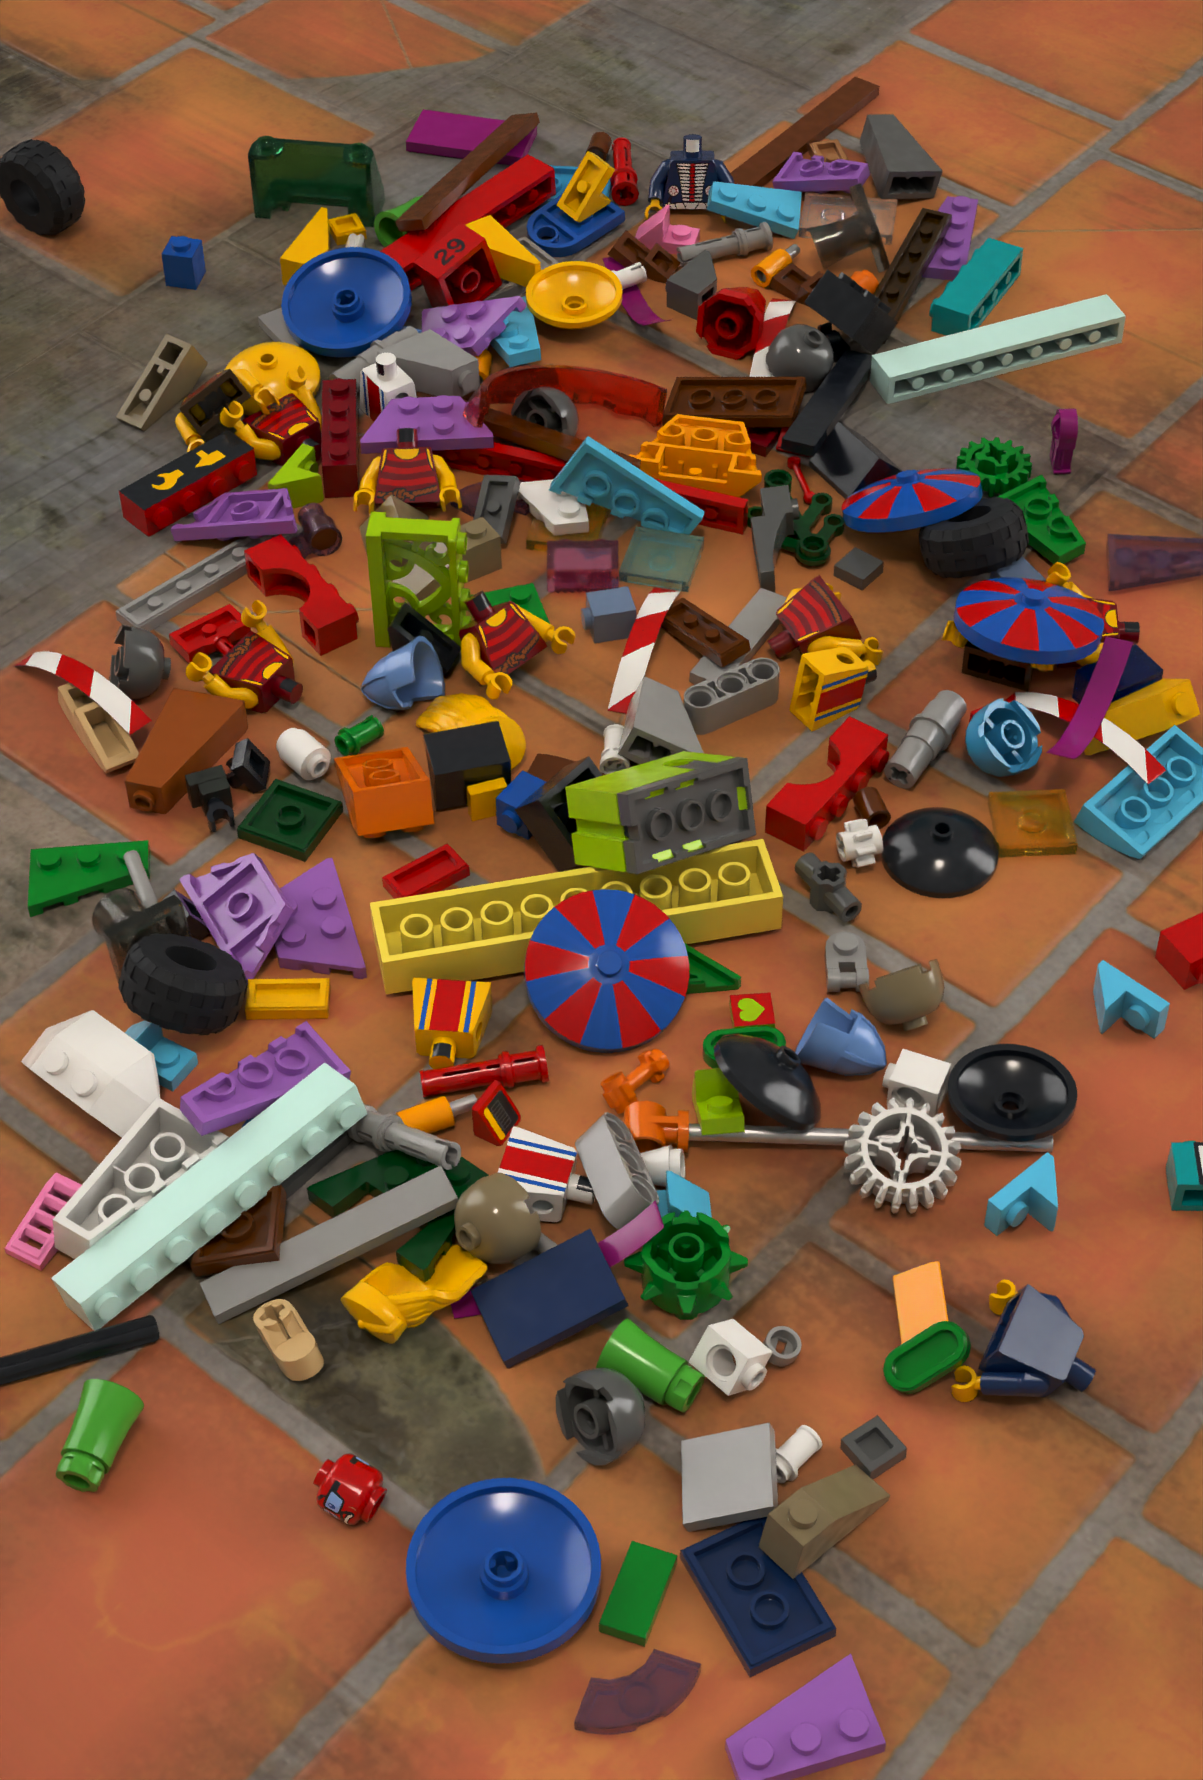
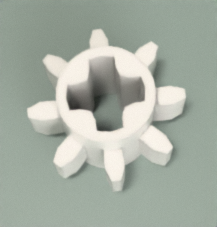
(859, 843)

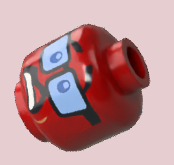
(349, 1489)

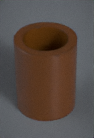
(600, 144)
(872, 807)

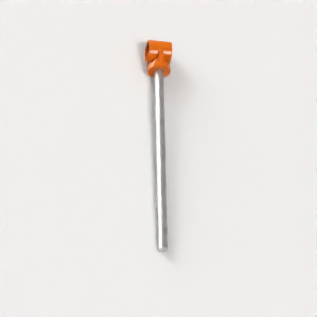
(655, 1129)

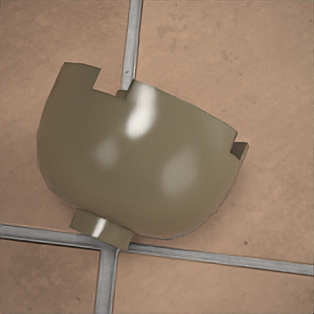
(905, 995)
(495, 1220)

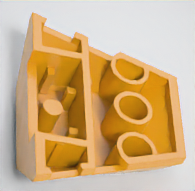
(702, 455)

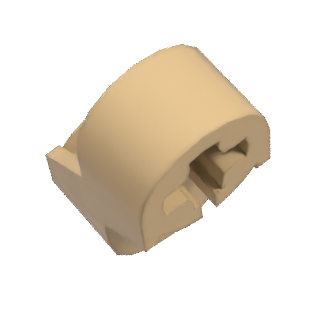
(288, 1339)

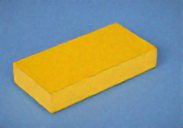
(288, 998)

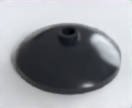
(939, 852)
(770, 1079)
(1012, 1092)

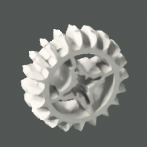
(885, 1152)

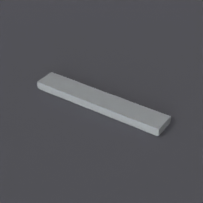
(191, 585)
(331, 1244)

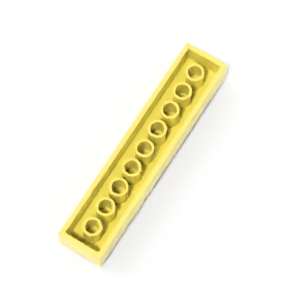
(489, 926)

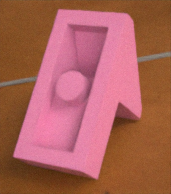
(658, 230)

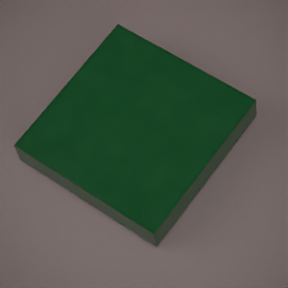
(290, 820)

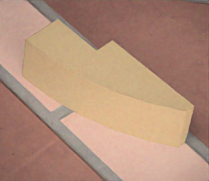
(97, 729)

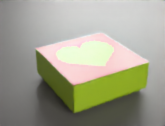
(751, 1010)

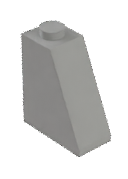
(436, 364)
(656, 724)

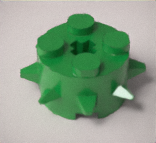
(687, 1265)

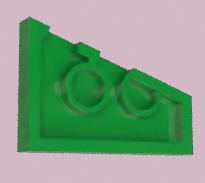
(1047, 527)
(73, 871)

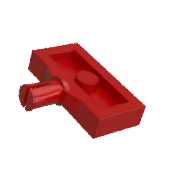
(209, 633)

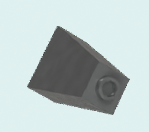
(897, 160)

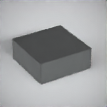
(858, 568)
(873, 1447)

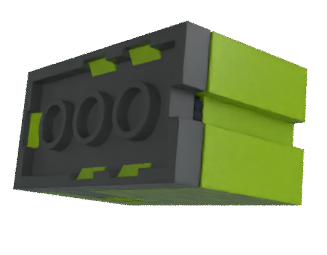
(661, 811)

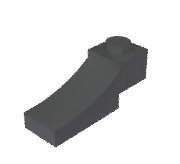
(771, 530)

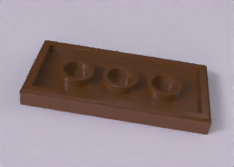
(742, 399)

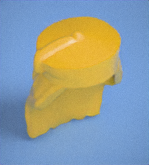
(466, 710)
(397, 1299)

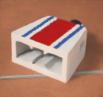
(382, 383)
(545, 1172)

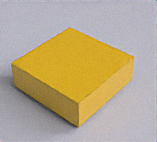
(343, 226)
(482, 798)

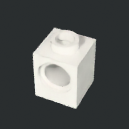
(917, 1078)
(715, 1358)

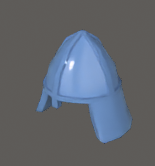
(405, 676)
(841, 1042)

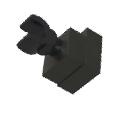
(211, 792)

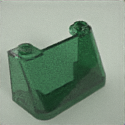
(315, 174)

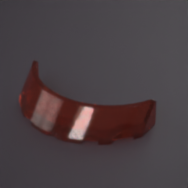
(582, 384)

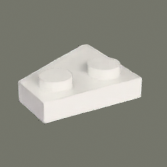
(558, 511)

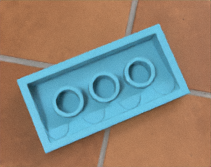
(1139, 815)

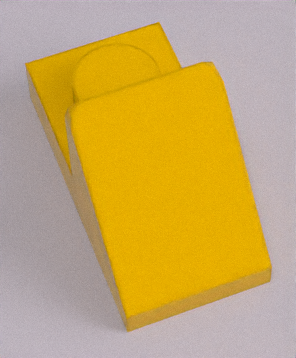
(584, 191)

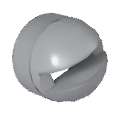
(790, 1350)

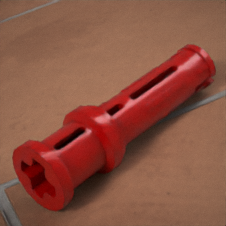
(624, 177)
(505, 1069)

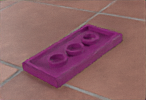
(459, 135)

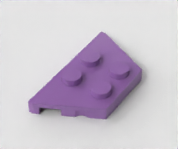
(471, 324)
(437, 423)
(241, 515)
(241, 909)
(320, 928)

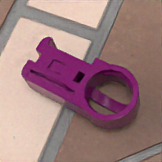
(1064, 438)

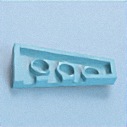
(519, 340)
(612, 482)

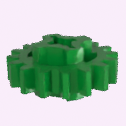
(996, 464)

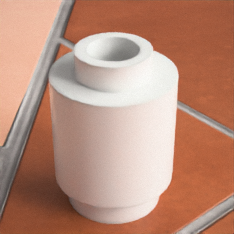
(303, 753)

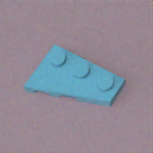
(757, 205)

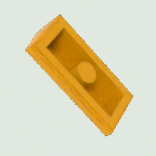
(919, 1299)

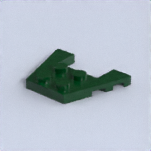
(384, 1173)

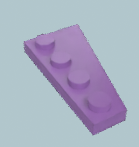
(956, 244)
(258, 1081)

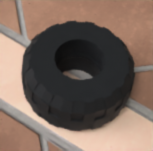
(41, 187)
(976, 541)
(182, 984)

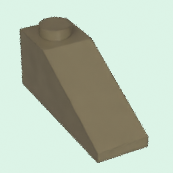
(163, 383)
(482, 554)
(819, 1518)

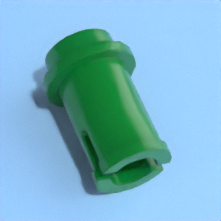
(352, 739)

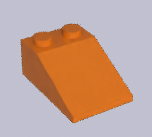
(385, 792)

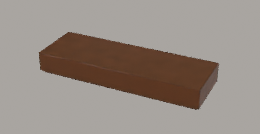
(704, 633)

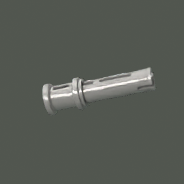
(737, 243)
(390, 1134)

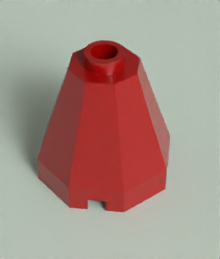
(732, 321)

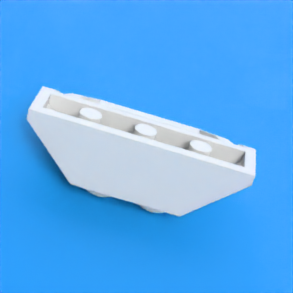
(97, 1069)

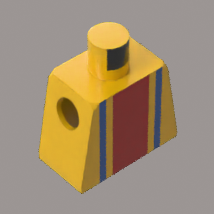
(829, 685)
(450, 1018)

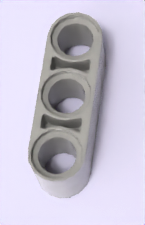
(732, 695)
(616, 1170)

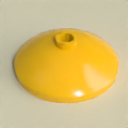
(574, 294)
(270, 365)

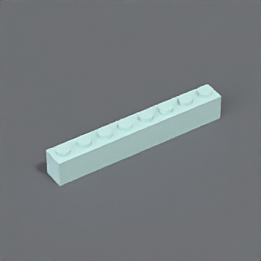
(996, 349)
(209, 1196)

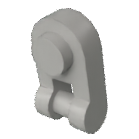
(845, 962)

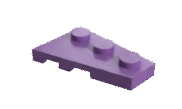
(820, 176)
(809, 1730)

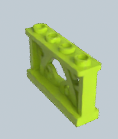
(386, 543)

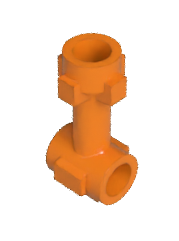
(620, 1089)

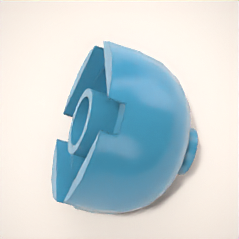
(1003, 738)

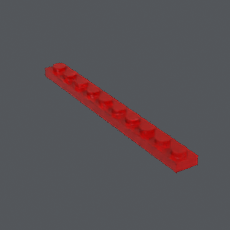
(721, 510)

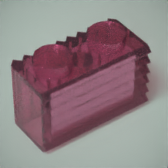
(582, 565)

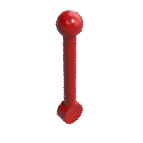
(794, 463)

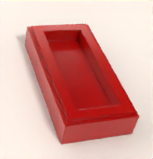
(427, 874)

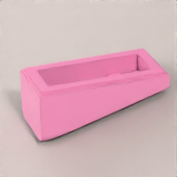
(51, 1198)

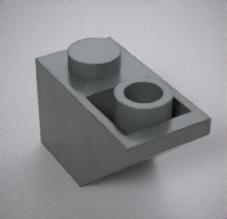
(692, 285)

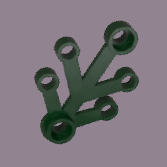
(809, 548)

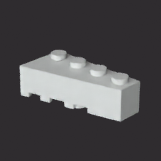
(137, 1169)

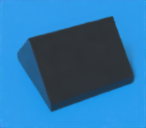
(850, 461)
(465, 758)

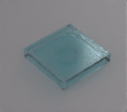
(661, 559)

